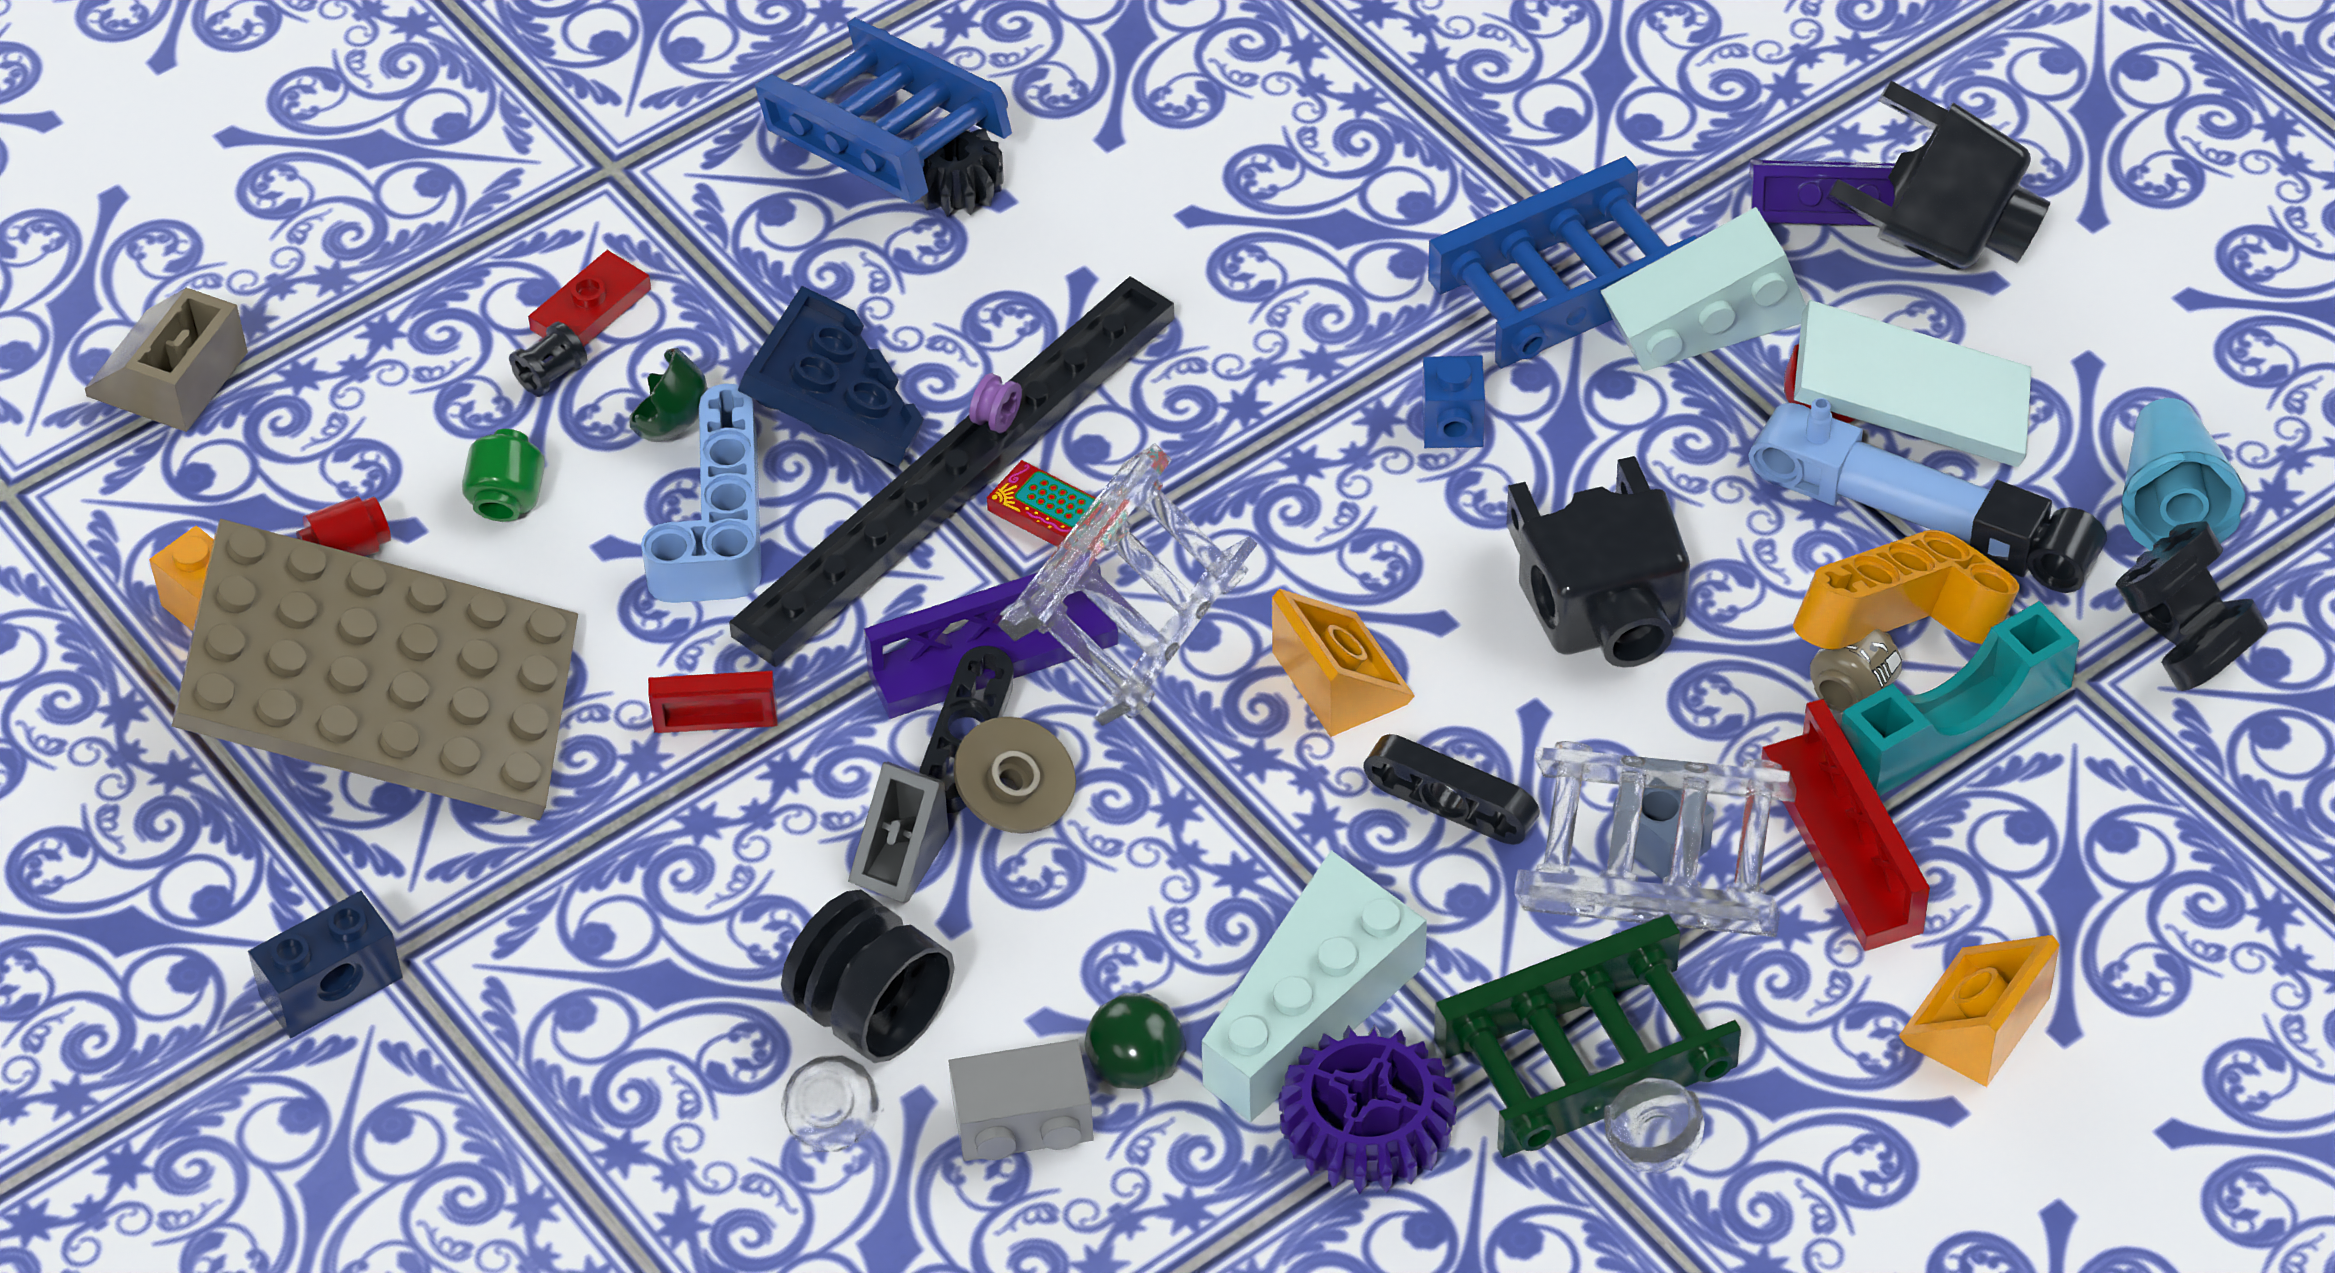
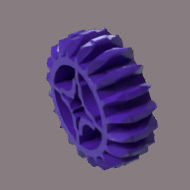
(1380, 1128)

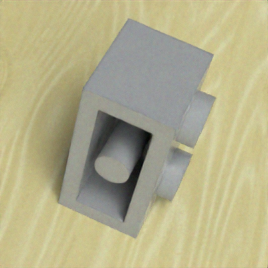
(1021, 1100)

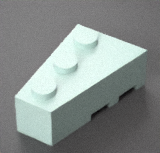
(1707, 294)

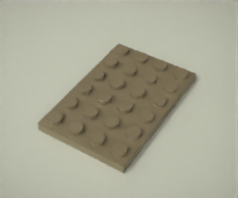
(377, 670)

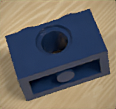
(325, 964)

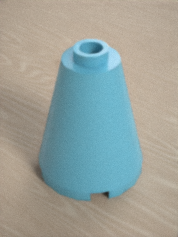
(2178, 476)

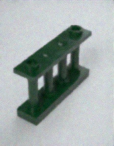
(1565, 983)

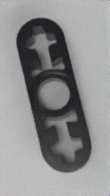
(961, 703)
(1479, 798)

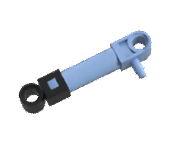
(2006, 524)

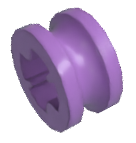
(995, 403)

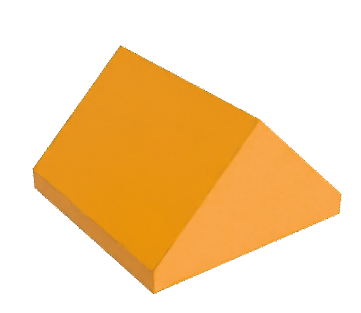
(1334, 662)
(1984, 1005)

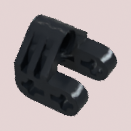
(2184, 605)

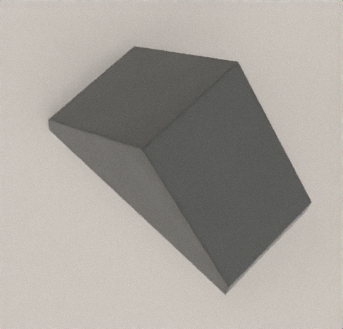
(900, 833)

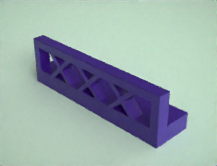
(1798, 189)
(926, 665)

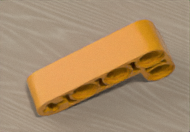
(1902, 584)

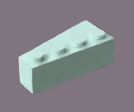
(1322, 970)

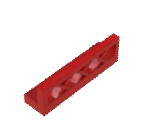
(1851, 833)

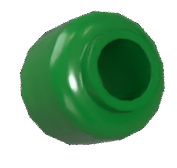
(503, 475)

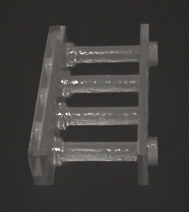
(1074, 569)
(1616, 890)

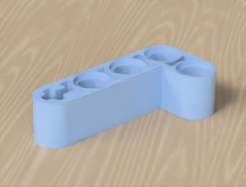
(722, 550)

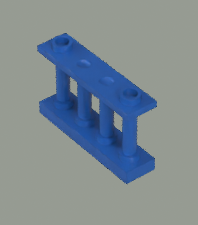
(873, 148)
(1534, 225)

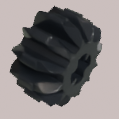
(964, 173)

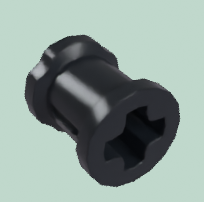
(566, 352)

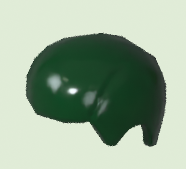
(672, 400)
(1134, 1041)

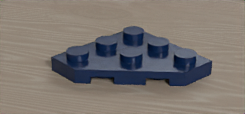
(831, 380)

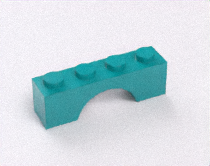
(2011, 673)

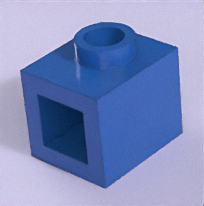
(1453, 401)

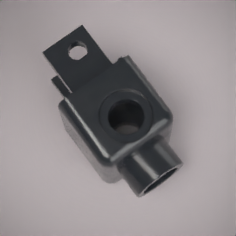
(1953, 190)
(1604, 568)

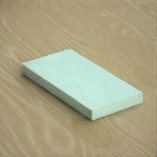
(1913, 383)

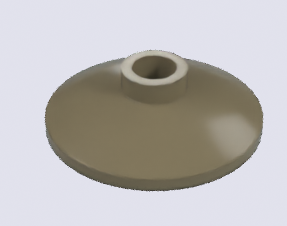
(1029, 758)

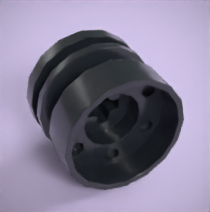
(867, 976)

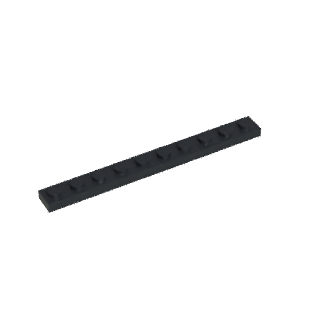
(948, 475)

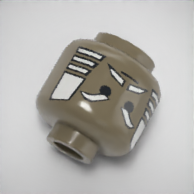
(1855, 670)

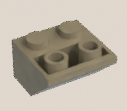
(173, 359)

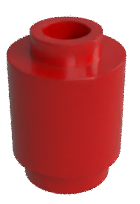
(348, 526)

